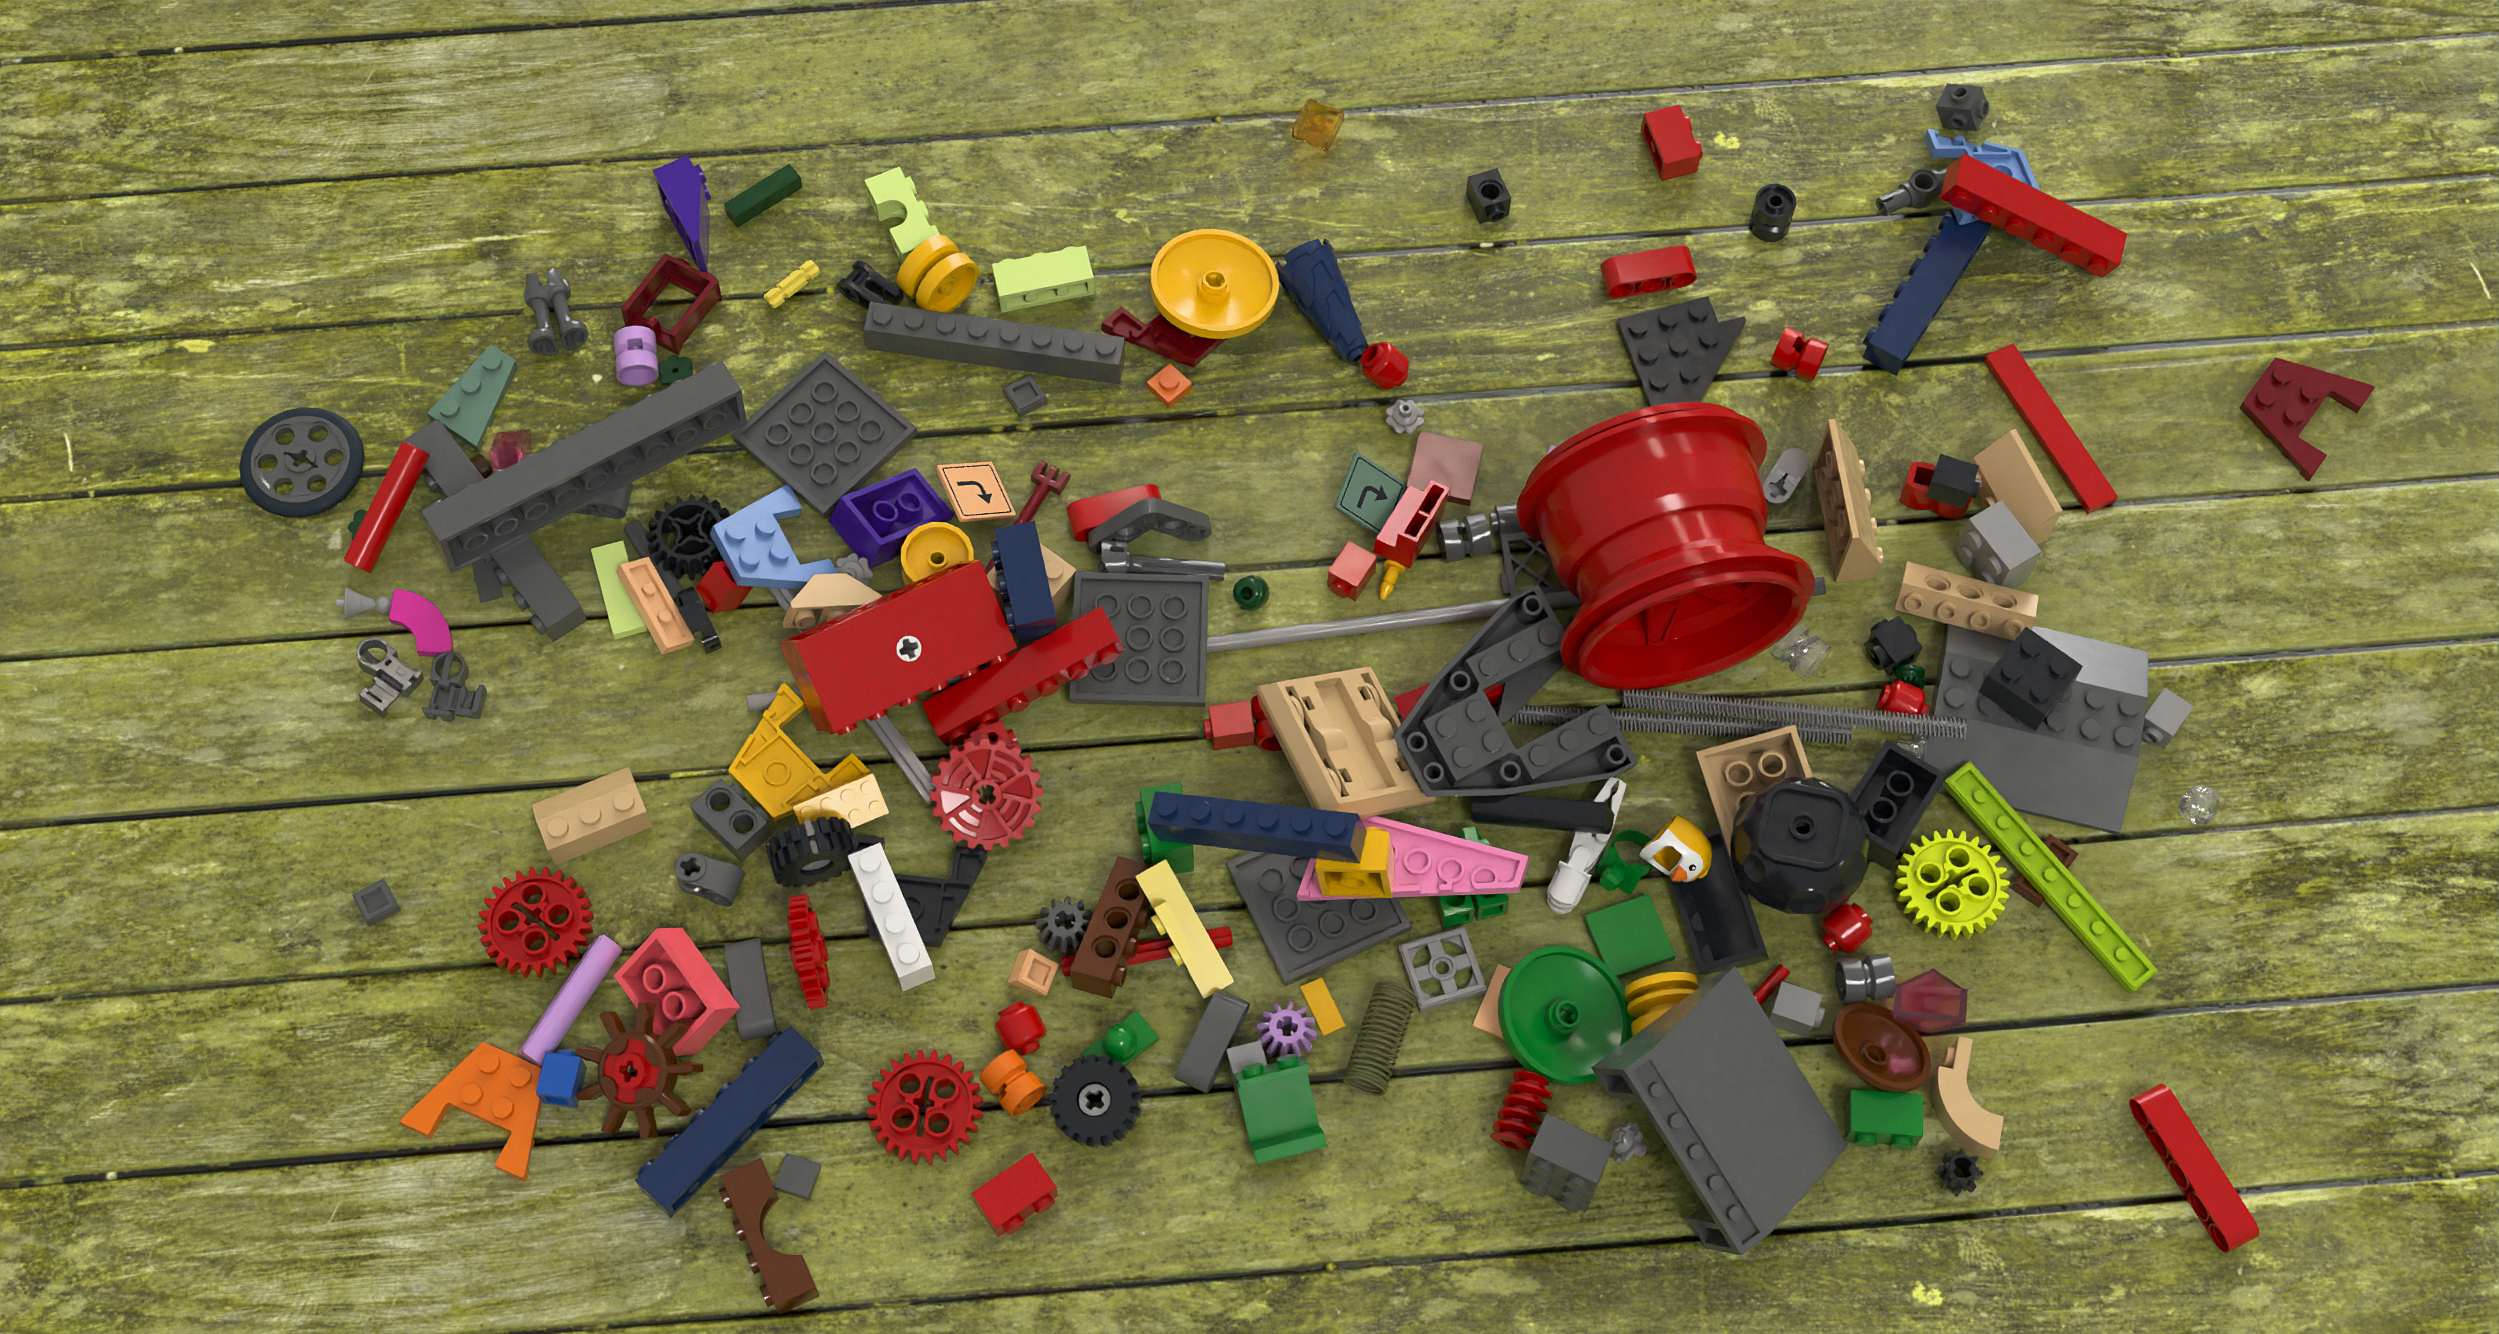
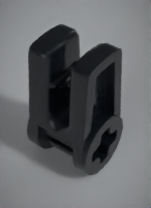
(863, 282)

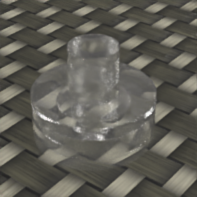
(1917, 745)

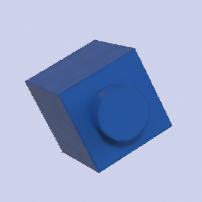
(561, 1078)

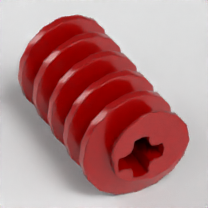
(1520, 1110)

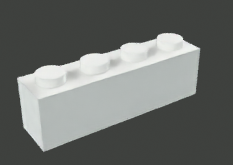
(891, 917)

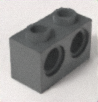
(725, 823)

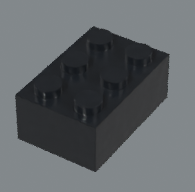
(1894, 799)

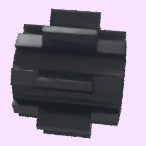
(1954, 1182)

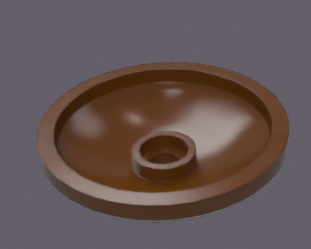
(1880, 1048)

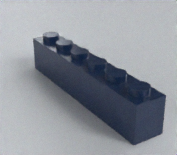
(1924, 293)
(1257, 827)
(729, 1121)

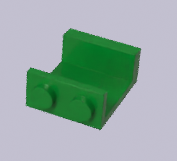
(1279, 1108)

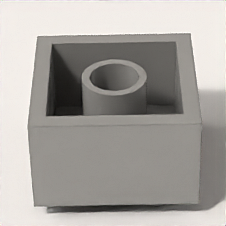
(1998, 547)

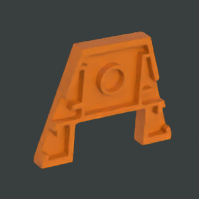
(492, 1089)

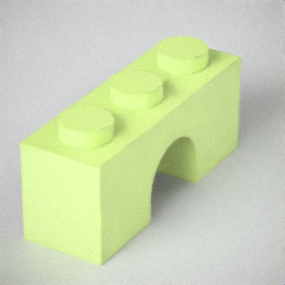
(894, 197)

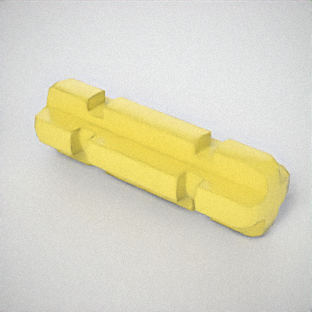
(791, 284)

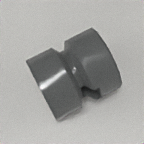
(1475, 537)
(1859, 978)

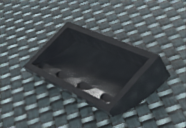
(1719, 915)

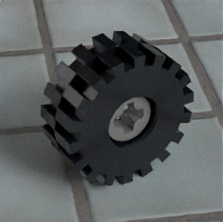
(811, 851)
(1097, 1125)

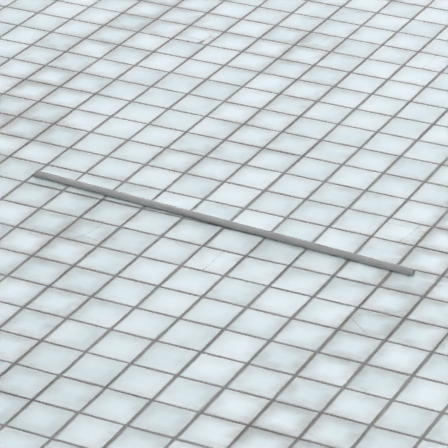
(1312, 631)

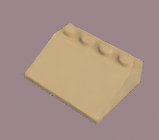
(1845, 507)
(1748, 765)

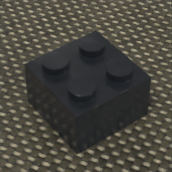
(2030, 678)

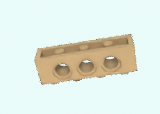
(1965, 602)

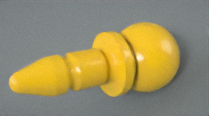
(1390, 577)

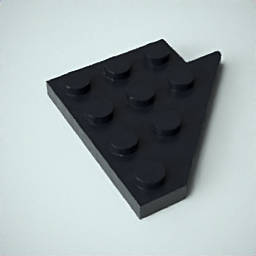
(1678, 349)

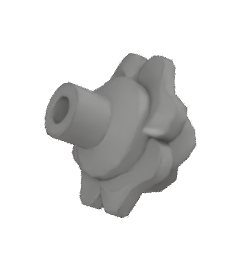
(1404, 417)
(855, 567)
(1627, 1142)

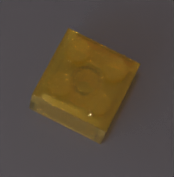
(1317, 124)

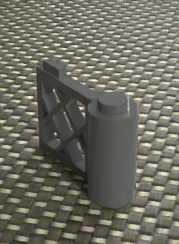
(1506, 524)

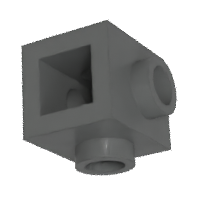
(1962, 107)

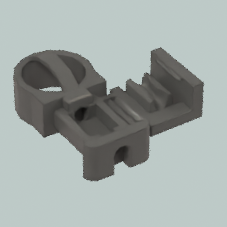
(390, 676)
(456, 698)

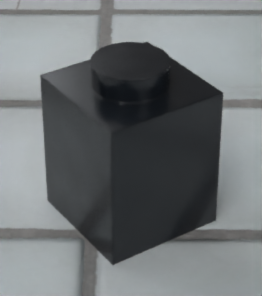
(1953, 481)

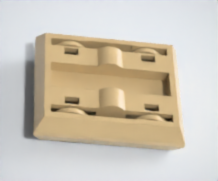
(1348, 747)

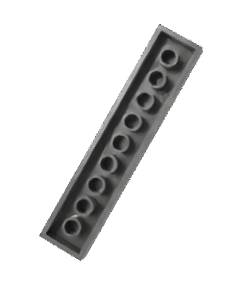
(585, 466)

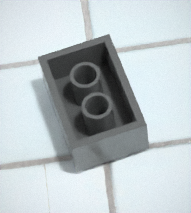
(1565, 1164)

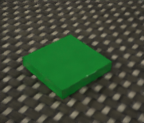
(1629, 936)

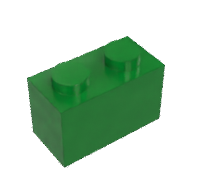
(1883, 1118)

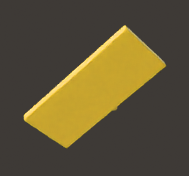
(1322, 1006)

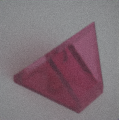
(1930, 1002)

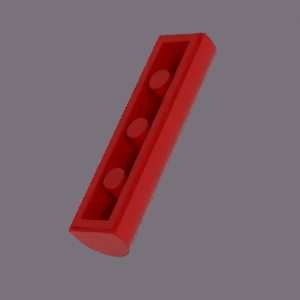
(386, 507)

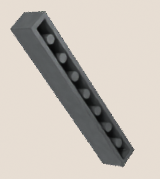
(995, 343)
(517, 564)

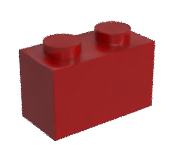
(1671, 142)
(1015, 1195)

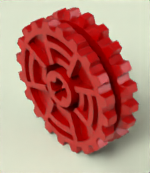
(959, 796)

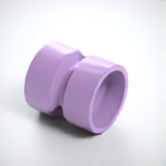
(636, 355)

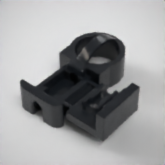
(697, 618)

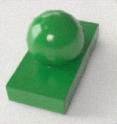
(1124, 1040)

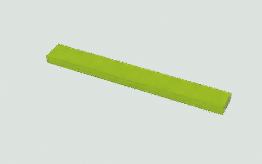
(2050, 877)

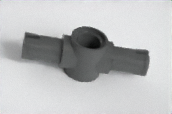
(1910, 194)

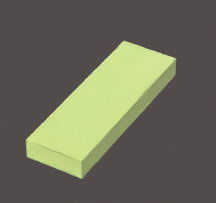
(620, 608)

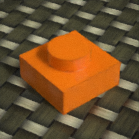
(1169, 385)

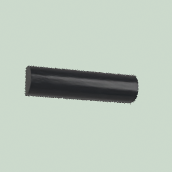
(1543, 813)

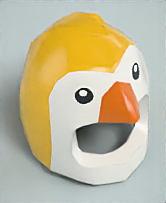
(1679, 850)

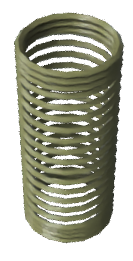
(1356, 1073)

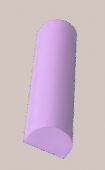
(570, 1000)

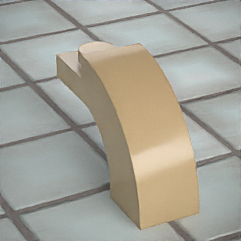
(1957, 1110)

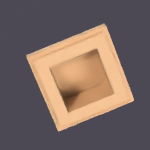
(1033, 972)

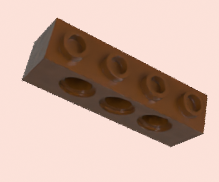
(1089, 969)

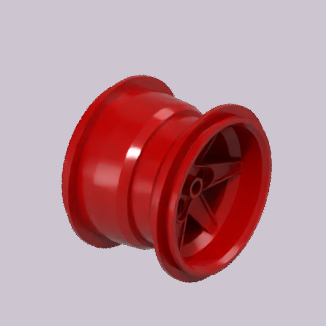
(1664, 546)

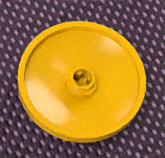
(1214, 283)

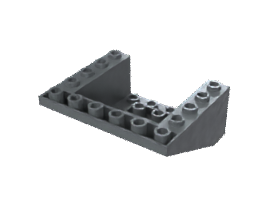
(1727, 1110)

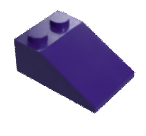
(685, 201)
(885, 513)

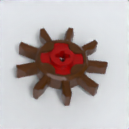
(638, 1071)

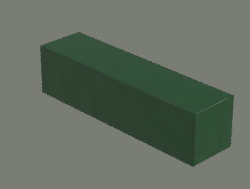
(763, 195)

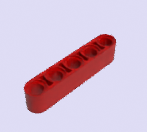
(2194, 1168)

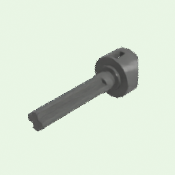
(1118, 560)

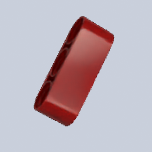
(1648, 271)
(1093, 511)

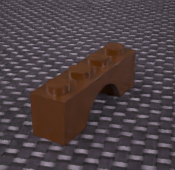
(785, 1275)

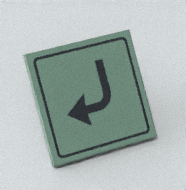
(1368, 494)

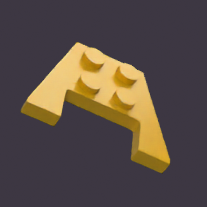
(776, 770)

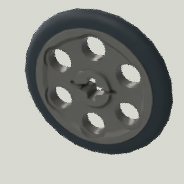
(300, 501)

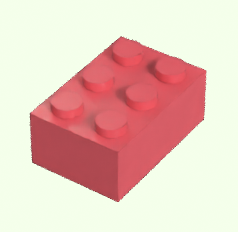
(682, 986)

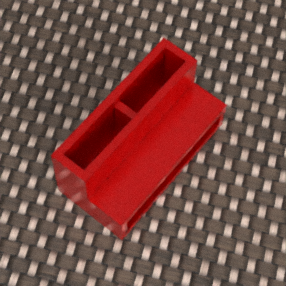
(1411, 523)

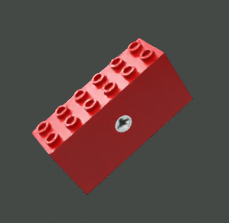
(898, 647)

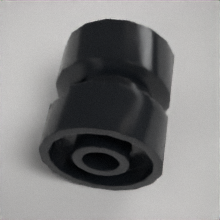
(1772, 212)

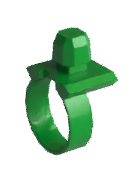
(1616, 872)

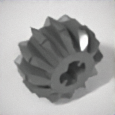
(1057, 935)

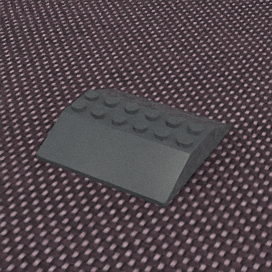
(2080, 756)

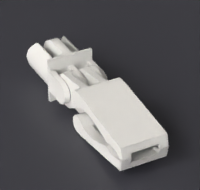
(1573, 877)

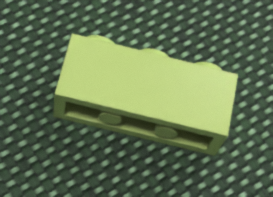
(1043, 278)

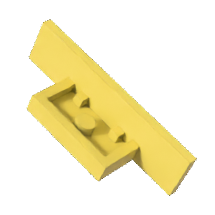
(1179, 920)

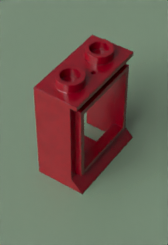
(682, 275)

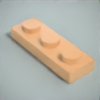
(655, 605)

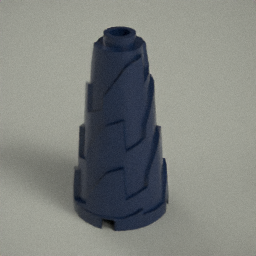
(1323, 296)

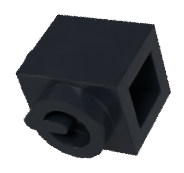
(1892, 645)

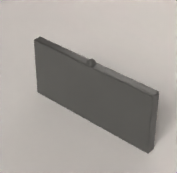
(487, 583)

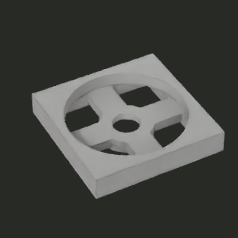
(1416, 975)

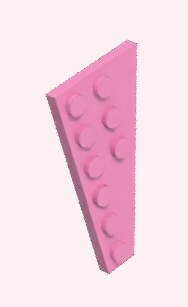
(1436, 865)

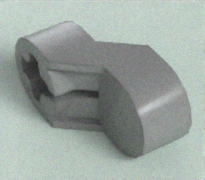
(1795, 464)

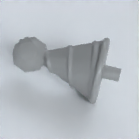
(356, 603)

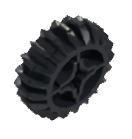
(687, 521)

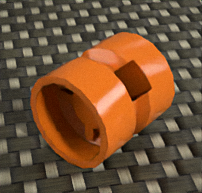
(1010, 1080)

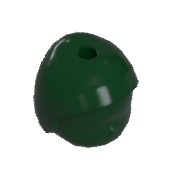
(1251, 593)

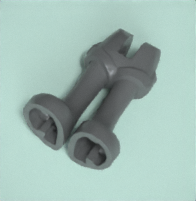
(540, 298)

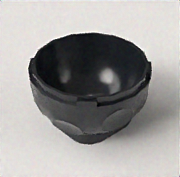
(1796, 869)

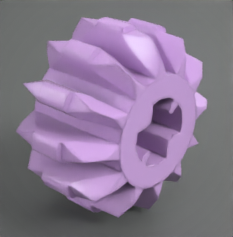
(1273, 1026)

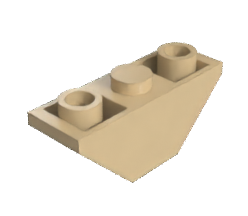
(827, 598)

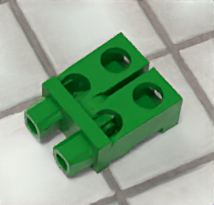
(1460, 909)

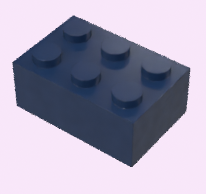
(1023, 582)

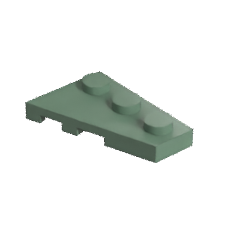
(473, 399)

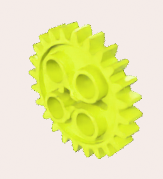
(1933, 859)

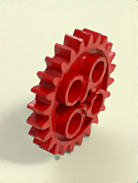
(514, 945)
(808, 951)
(893, 1103)

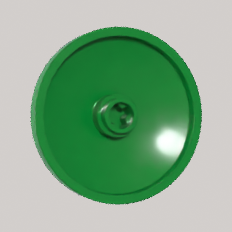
(1563, 1014)

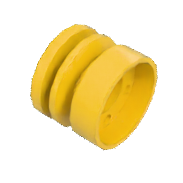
(1656, 995)

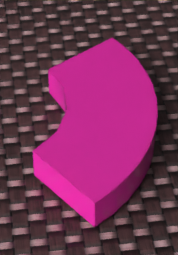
(422, 620)

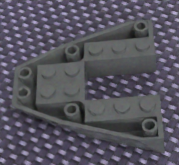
(1461, 745)

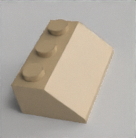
(2013, 477)
(591, 816)

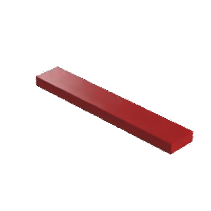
(2050, 428)

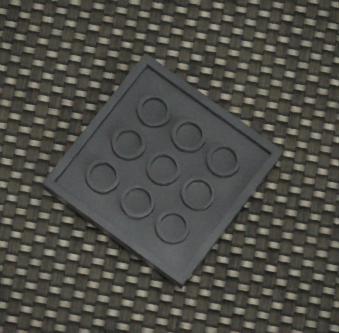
(824, 434)
(1163, 633)
(1314, 933)

